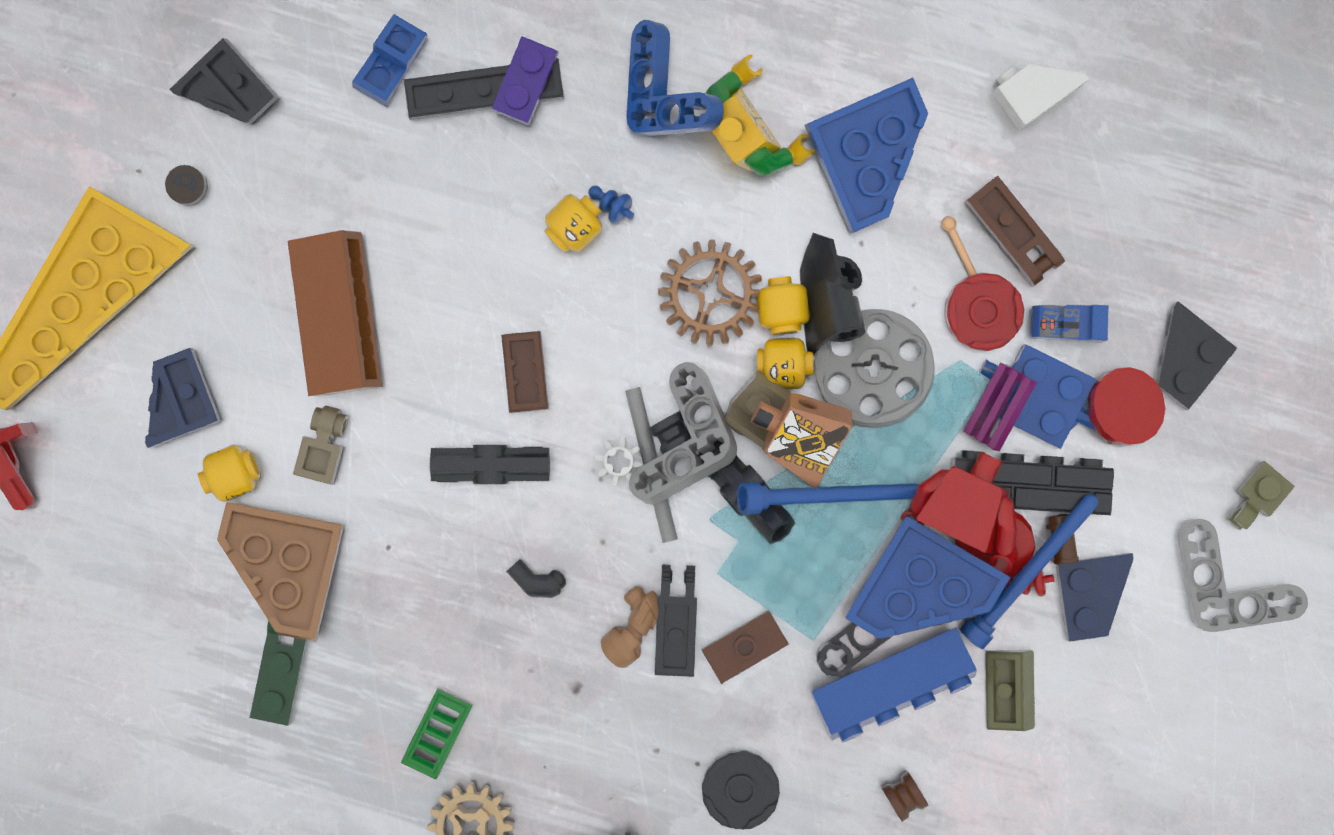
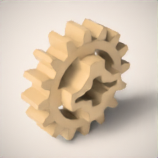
(458, 812)

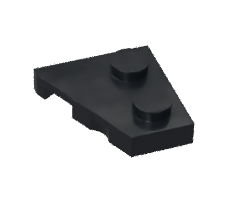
(1191, 356)

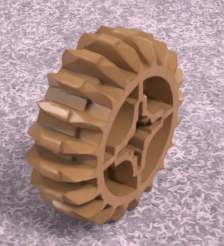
(721, 261)

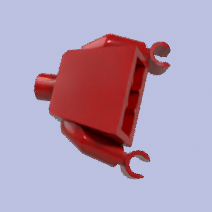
(969, 508)

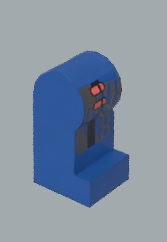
(1070, 323)

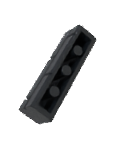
(1049, 483)

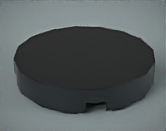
(740, 789)

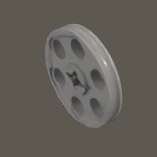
(884, 386)

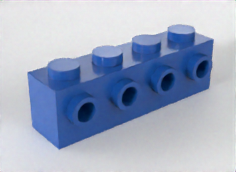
(894, 684)

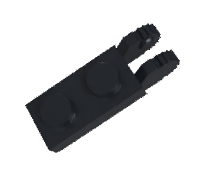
(676, 627)

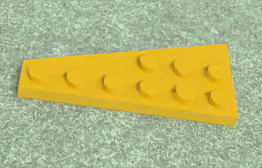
(88, 278)

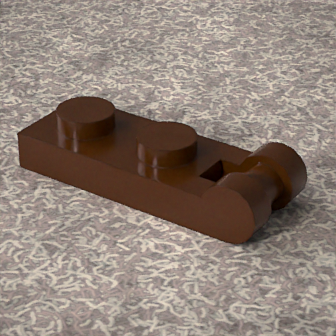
(1014, 229)

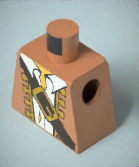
(804, 434)

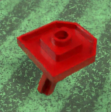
(10, 479)

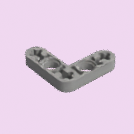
(701, 439)
(1216, 591)

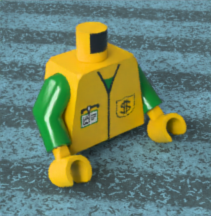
(745, 132)

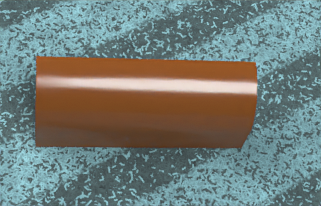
(334, 313)

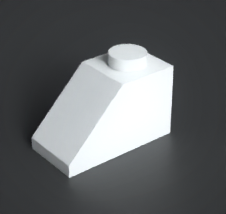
(1034, 91)

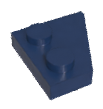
(1091, 594)

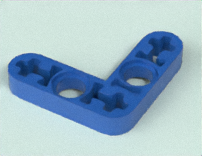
(654, 98)

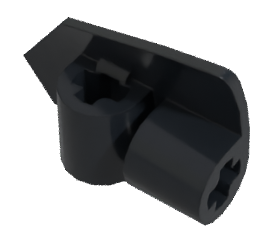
(829, 287)

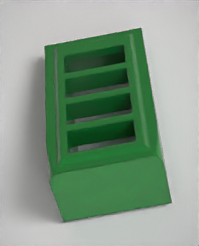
(420, 764)

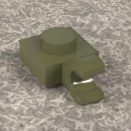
(1261, 492)

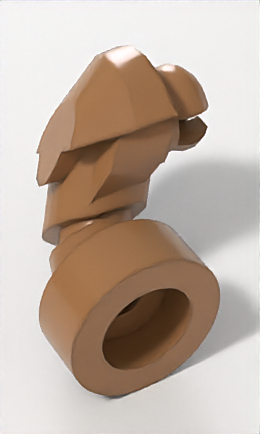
(623, 644)

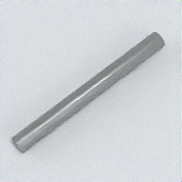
(648, 453)

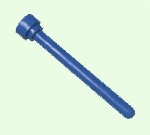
(754, 498)
(981, 627)

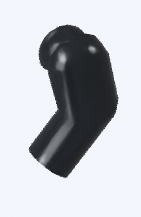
(537, 584)

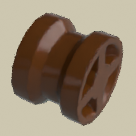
(905, 796)

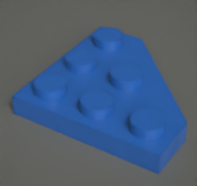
(869, 150)
(924, 585)

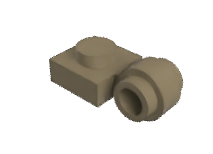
(318, 457)

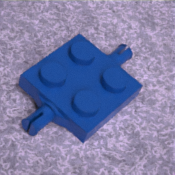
(1056, 400)

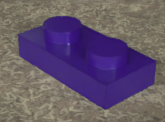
(525, 80)

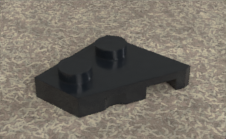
(226, 84)

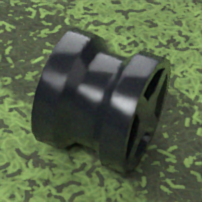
(670, 432)

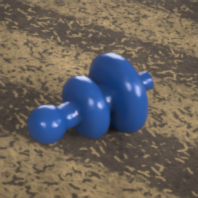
(617, 206)

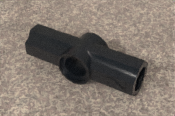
(490, 464)
(772, 523)

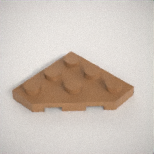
(283, 563)

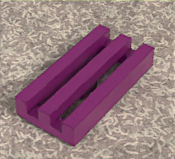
(994, 404)

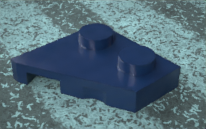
(178, 399)

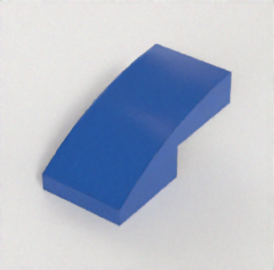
(390, 60)

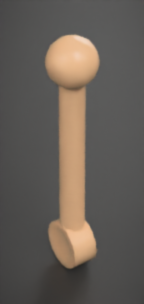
(949, 224)

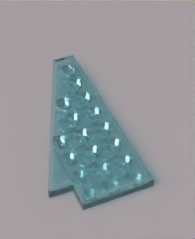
(833, 542)

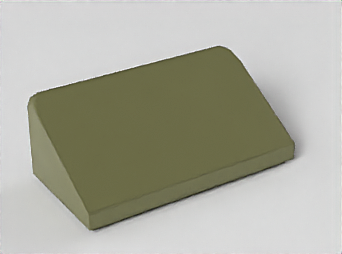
(1010, 690)

